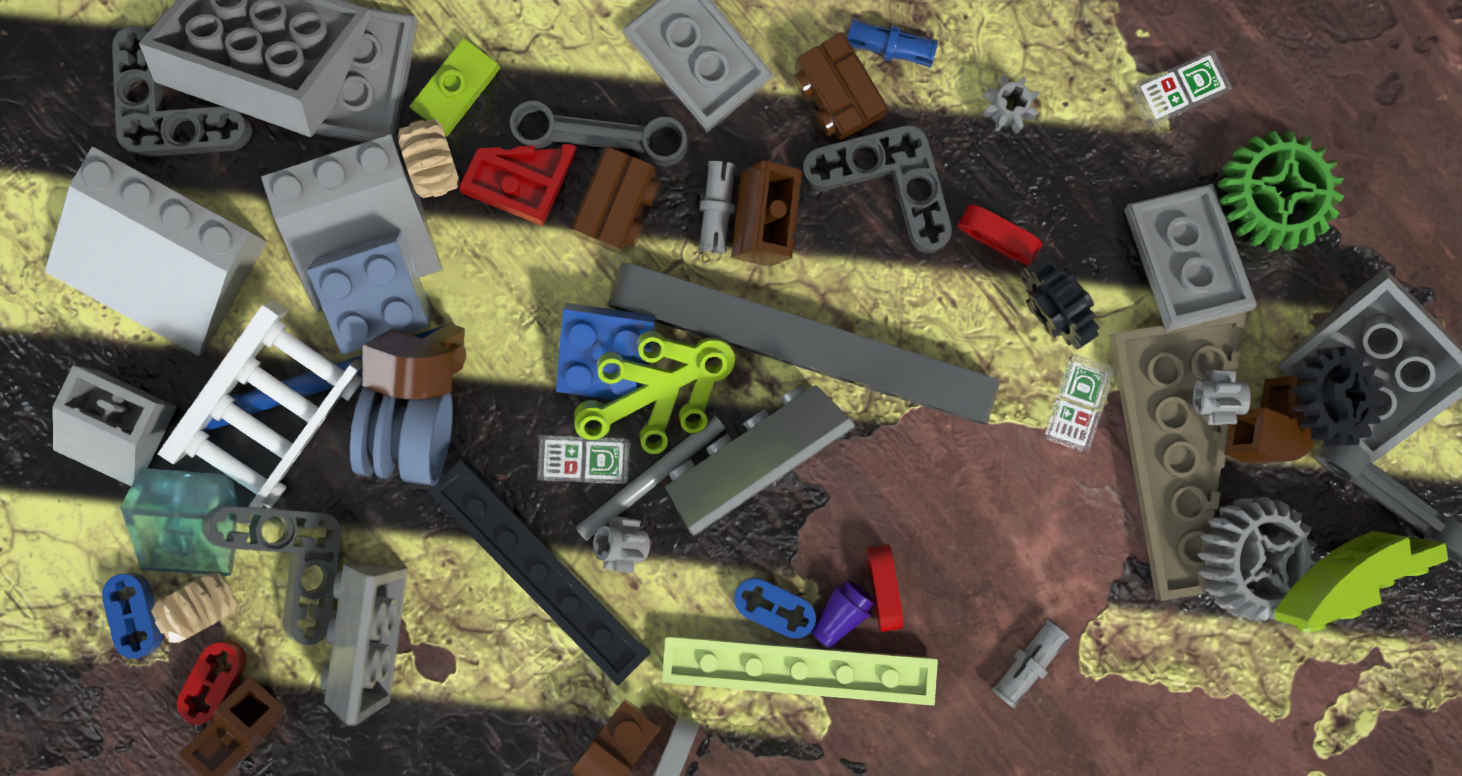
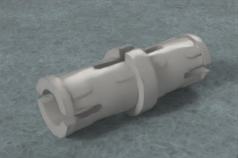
(717, 207)
(1031, 664)

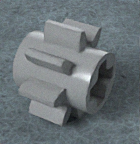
(1022, 98)
(1221, 397)
(621, 544)

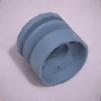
(392, 432)

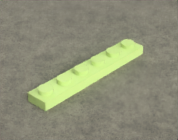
(799, 670)

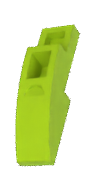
(1351, 578)

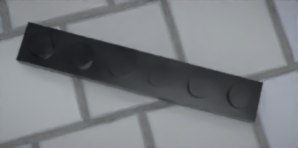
(539, 572)

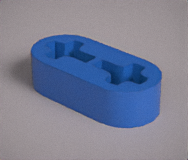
(130, 615)
(770, 618)

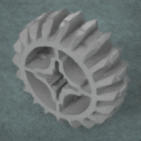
(1241, 555)

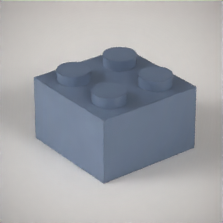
(370, 291)

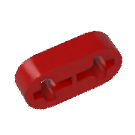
(1000, 234)
(884, 587)
(202, 677)

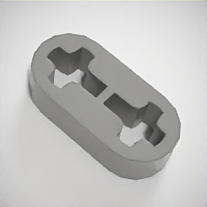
(677, 747)

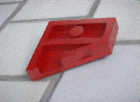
(518, 179)

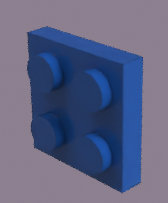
(586, 336)

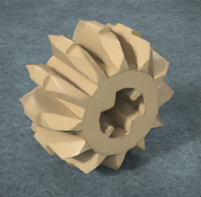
(428, 158)
(194, 607)

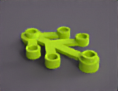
(659, 386)

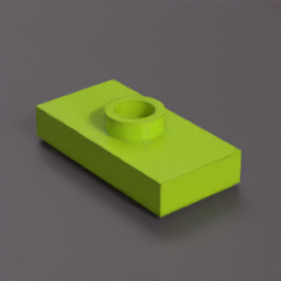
(455, 86)

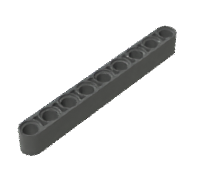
(805, 343)

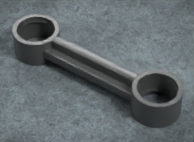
(599, 133)
(1354, 466)

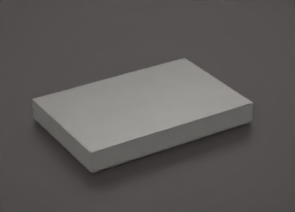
(698, 57)
(376, 80)
(1190, 257)

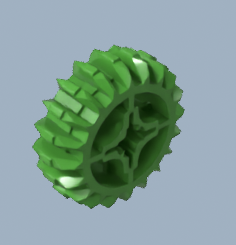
(1289, 159)

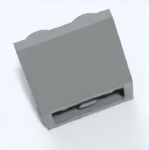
(108, 423)

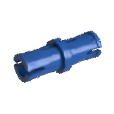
(892, 43)

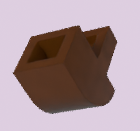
(414, 366)
(1273, 429)
(234, 732)
(618, 743)

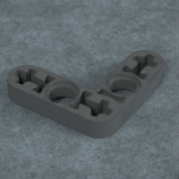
(150, 112)
(902, 170)
(303, 555)

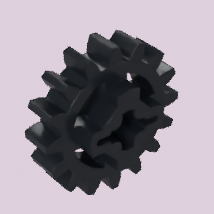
(1060, 302)
(1337, 396)

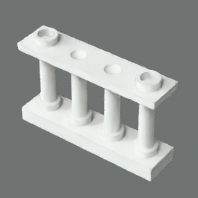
(243, 367)

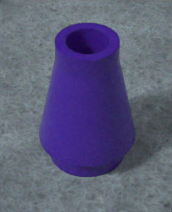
(844, 611)

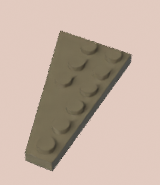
(1172, 446)

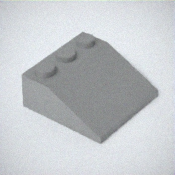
(349, 202)
(1406, 345)
(363, 639)

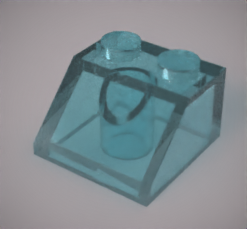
(167, 516)

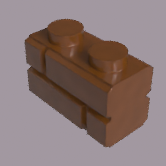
(839, 88)
(615, 201)
(766, 213)

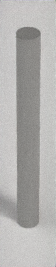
(650, 478)

